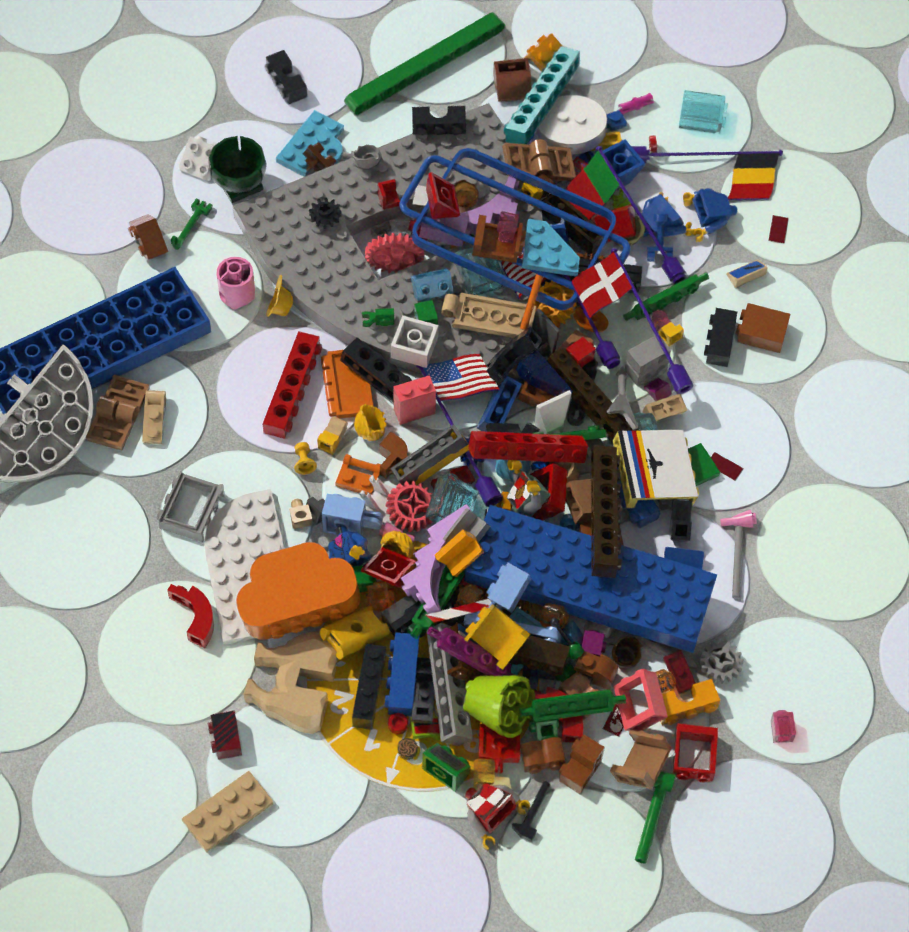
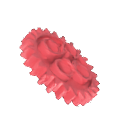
(393, 253)

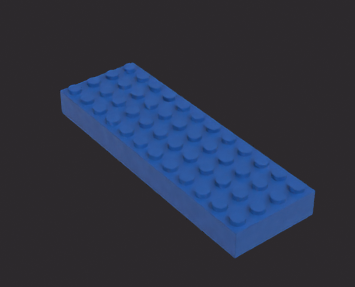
(111, 334)
(646, 597)

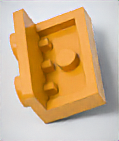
(543, 51)

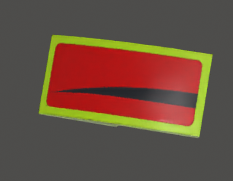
(426, 730)

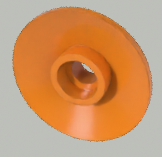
(599, 320)

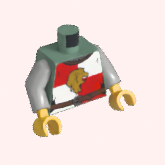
(527, 492)

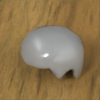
(367, 156)

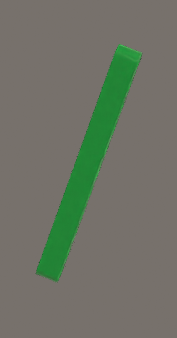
(424, 63)

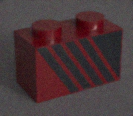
(226, 735)

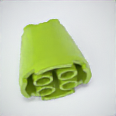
(497, 702)

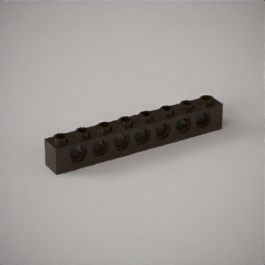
(605, 512)

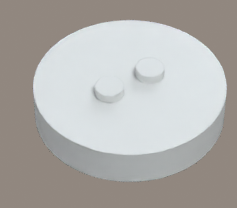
(574, 124)

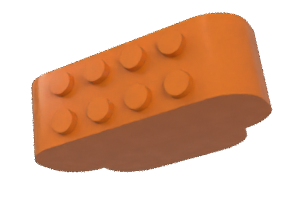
(296, 591)

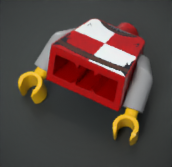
(490, 807)

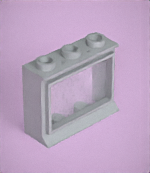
(189, 506)

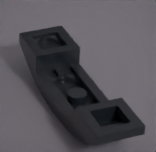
(424, 693)

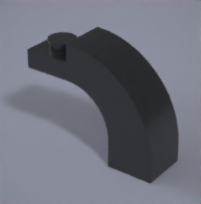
(512, 354)

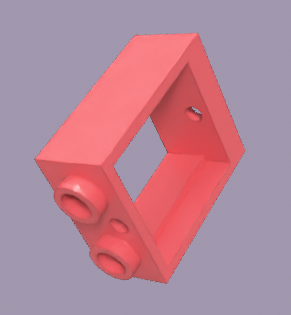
(654, 699)

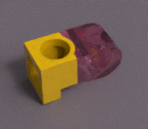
(666, 329)

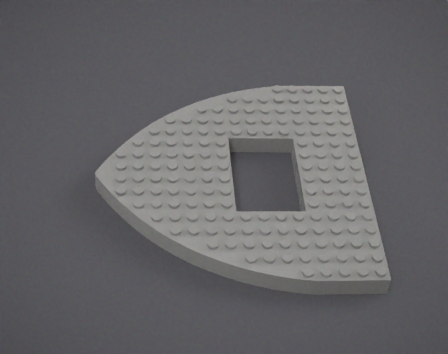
(327, 268)

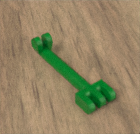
(199, 209)

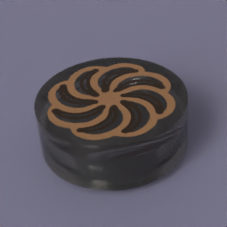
(407, 748)

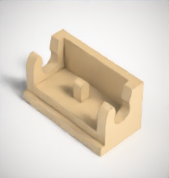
(666, 407)

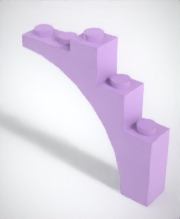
(468, 220)
(425, 579)

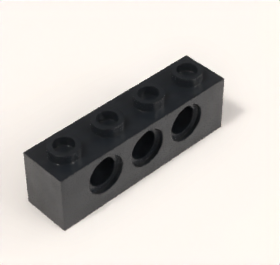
(368, 368)

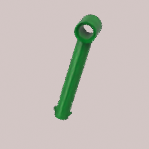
(662, 785)

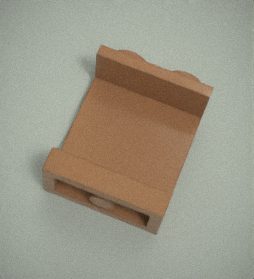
(643, 761)

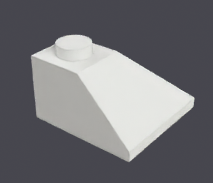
(553, 414)

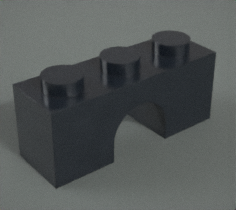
(290, 87)
(452, 123)

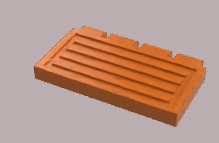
(343, 387)

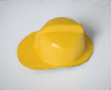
(281, 300)

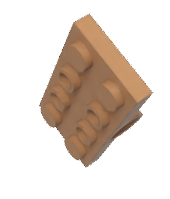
(541, 159)
(117, 412)

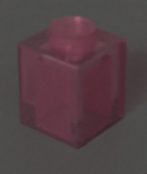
(783, 726)

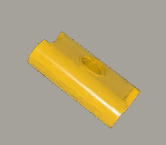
(354, 632)

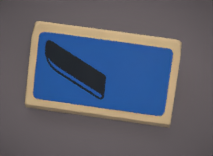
(747, 273)

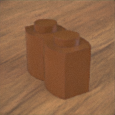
(542, 755)

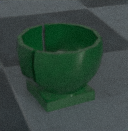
(238, 170)

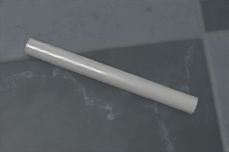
(737, 562)

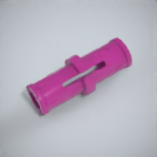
(636, 103)

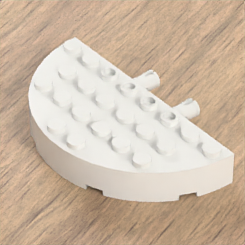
(46, 420)

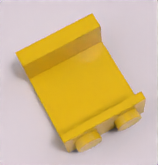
(497, 634)

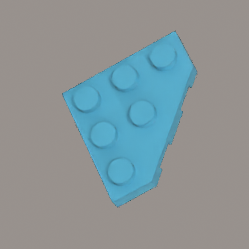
(547, 250)

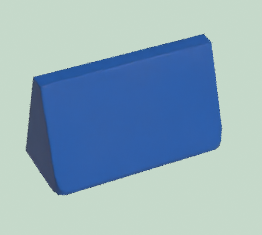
(685, 556)

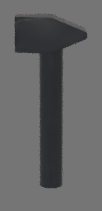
(525, 830)

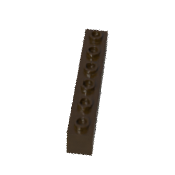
(588, 394)

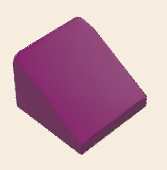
(658, 389)

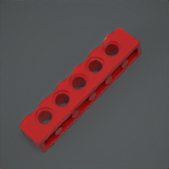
(303, 344)
(527, 447)

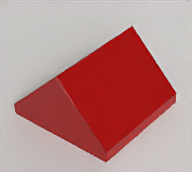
(441, 197)
(624, 223)

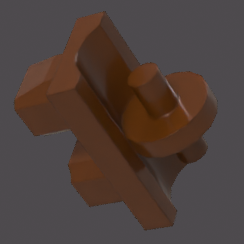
(315, 159)

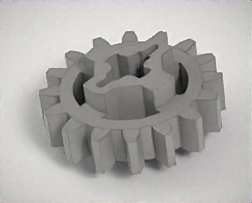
(713, 655)

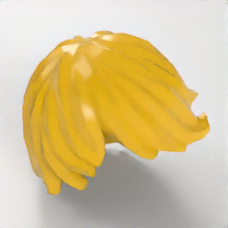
(370, 423)
(399, 543)

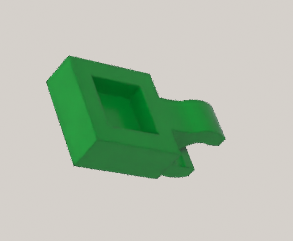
(381, 317)

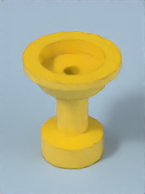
(304, 464)

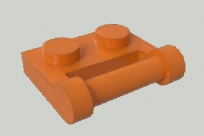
(356, 480)

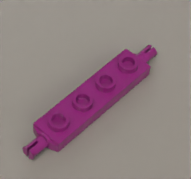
(468, 652)

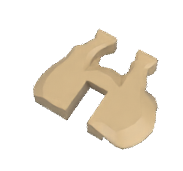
(293, 705)

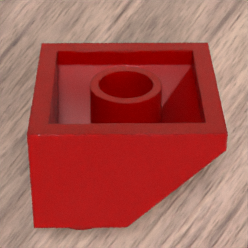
(389, 567)

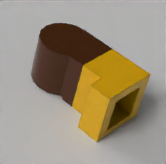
(536, 193)

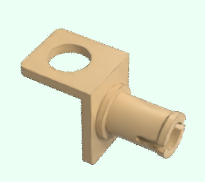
(300, 514)

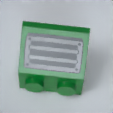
(445, 766)

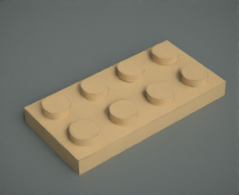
(227, 811)

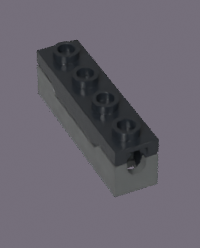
(400, 614)

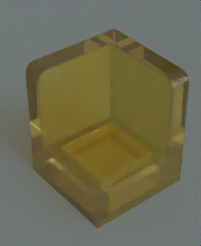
(483, 772)

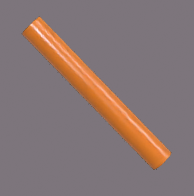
(531, 302)

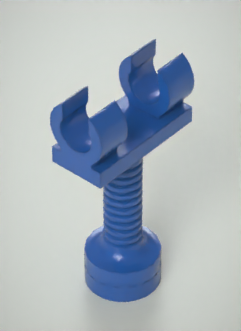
(660, 219)

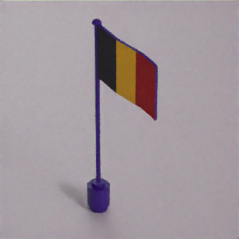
(751, 175)

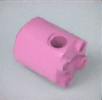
(235, 282)

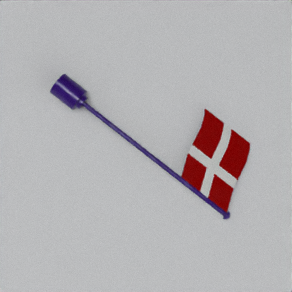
(607, 284)

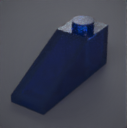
(540, 374)

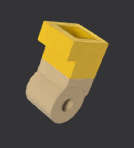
(332, 435)

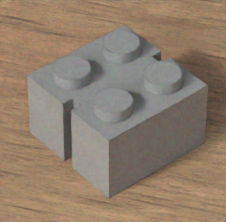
(646, 361)

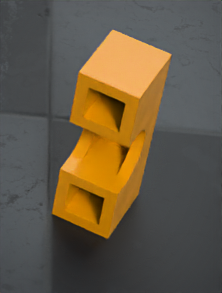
(704, 700)

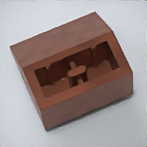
(512, 79)

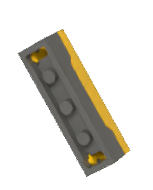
(431, 457)

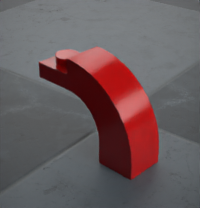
(202, 627)
(571, 726)

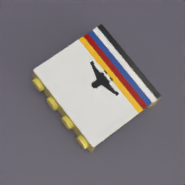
(655, 466)

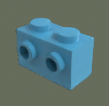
(432, 285)

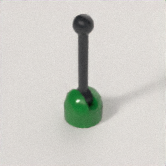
(576, 649)

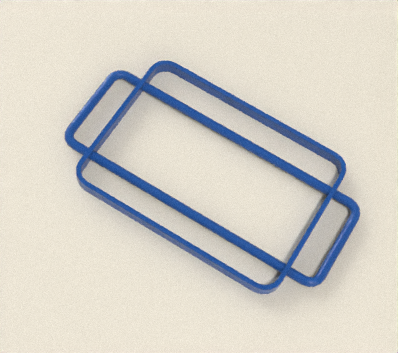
(530, 179)

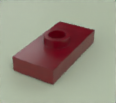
(678, 666)

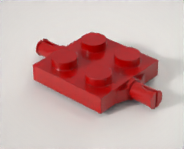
(498, 747)

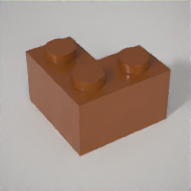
(148, 234)
(584, 762)

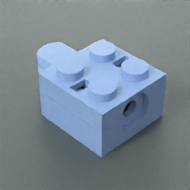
(350, 513)
(508, 587)

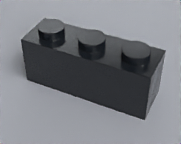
(720, 337)

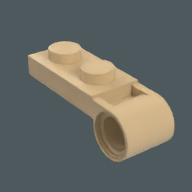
(153, 417)

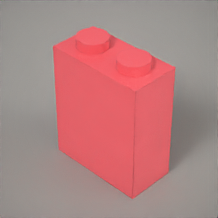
(414, 400)

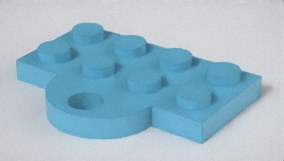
(314, 130)

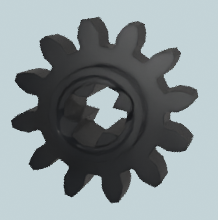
(325, 213)

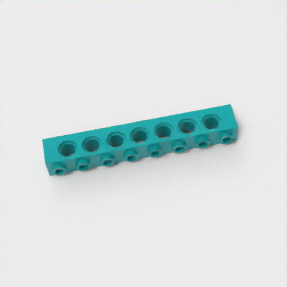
(542, 96)

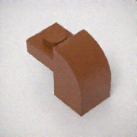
(394, 451)
(600, 668)

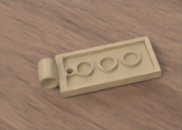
(485, 314)

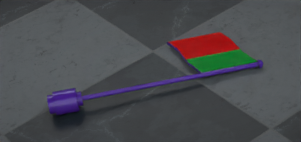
(598, 184)

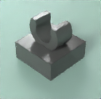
(316, 509)

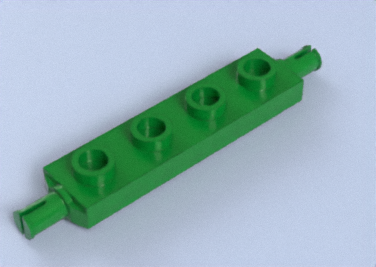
(668, 296)
(447, 586)
(572, 705)

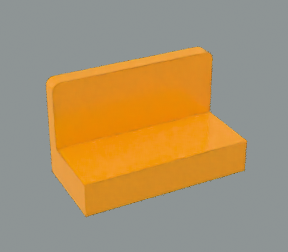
(459, 552)

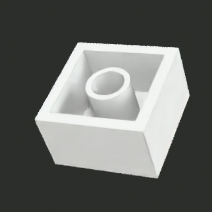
(414, 341)

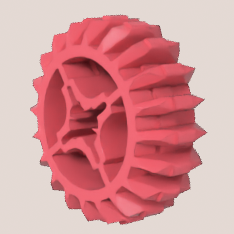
(396, 507)

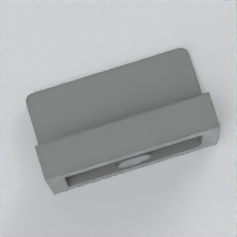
(470, 523)

